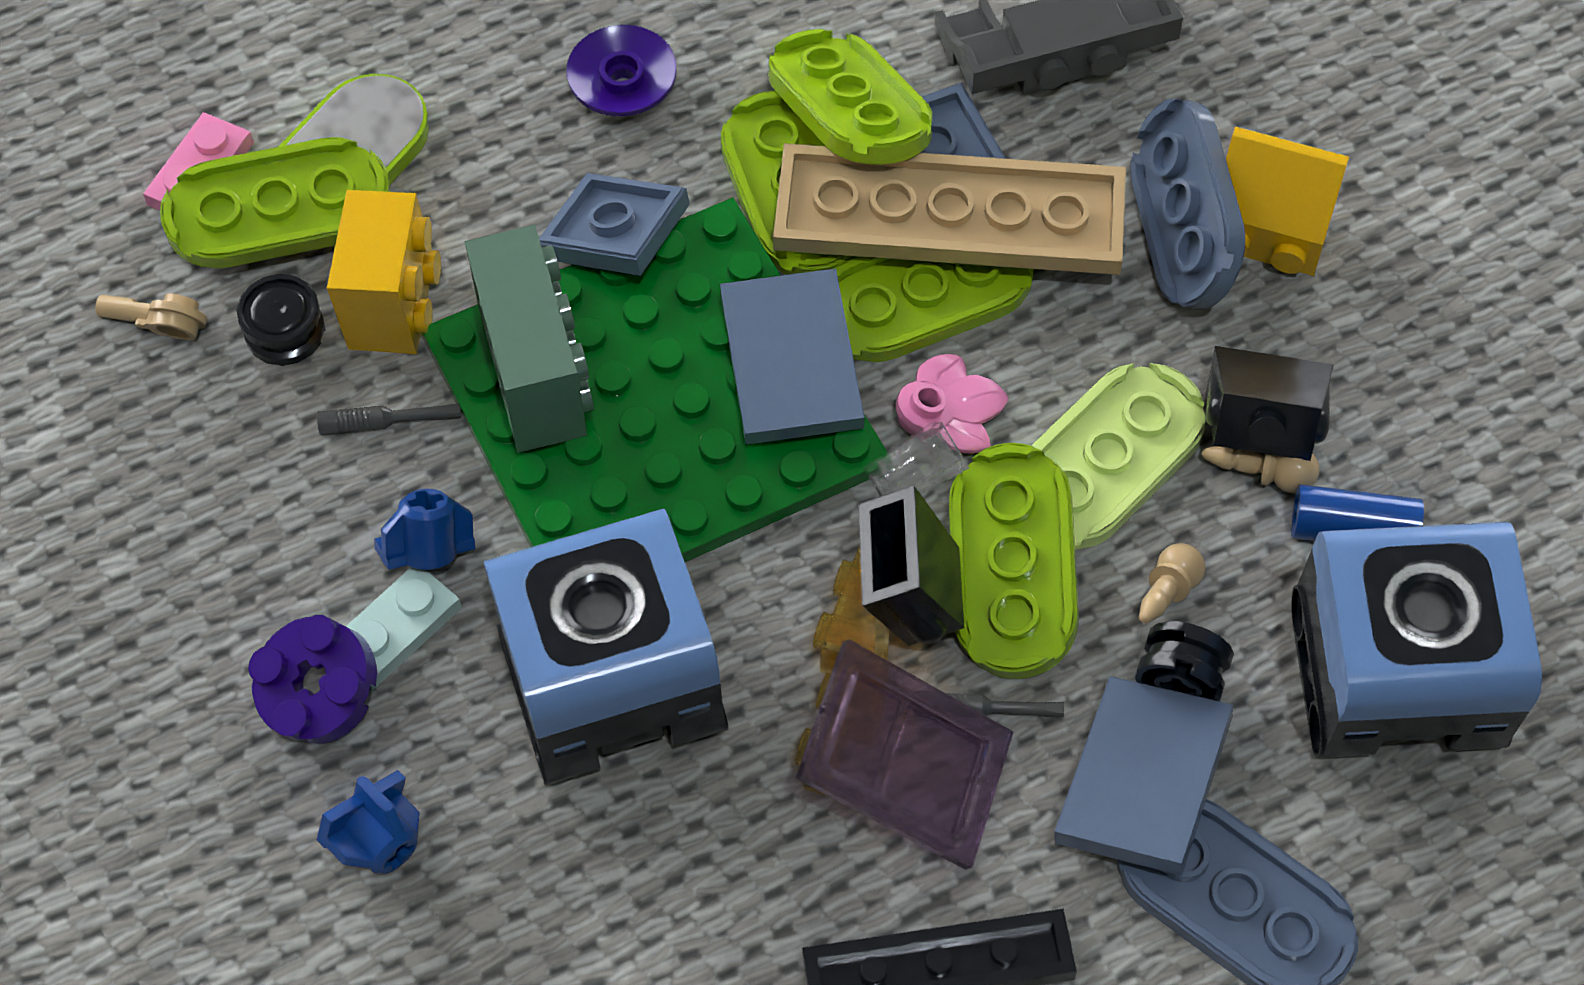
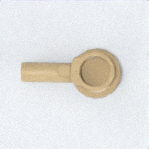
(172, 317)

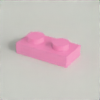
(206, 141)

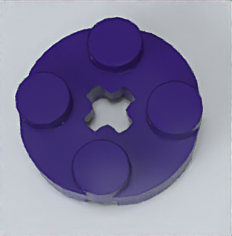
(281, 669)

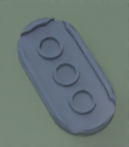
(1187, 204)
(1250, 906)

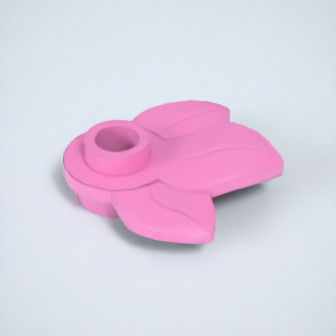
(951, 397)

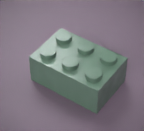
(530, 337)

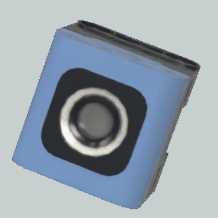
(1415, 638)
(606, 643)

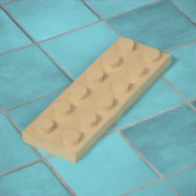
(953, 210)

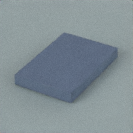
(791, 356)
(1144, 775)

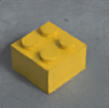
(383, 272)

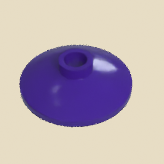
(618, 54)

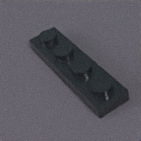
(985, 952)

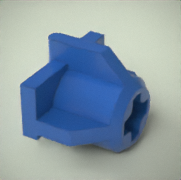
(425, 531)
(373, 826)

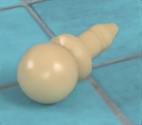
(1282, 470)
(1175, 574)

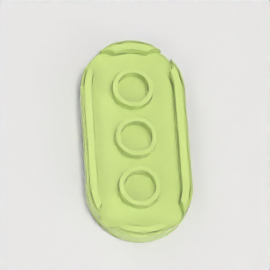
(1124, 444)

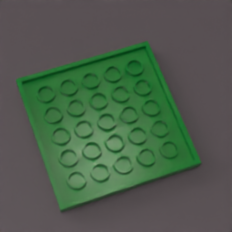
(662, 402)

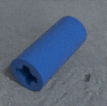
(1340, 509)

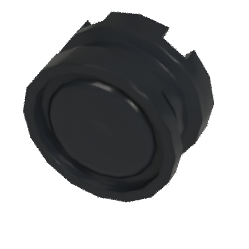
(281, 319)
(1185, 659)

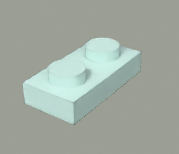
(404, 618)

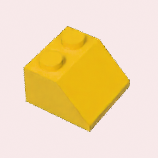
(1284, 197)

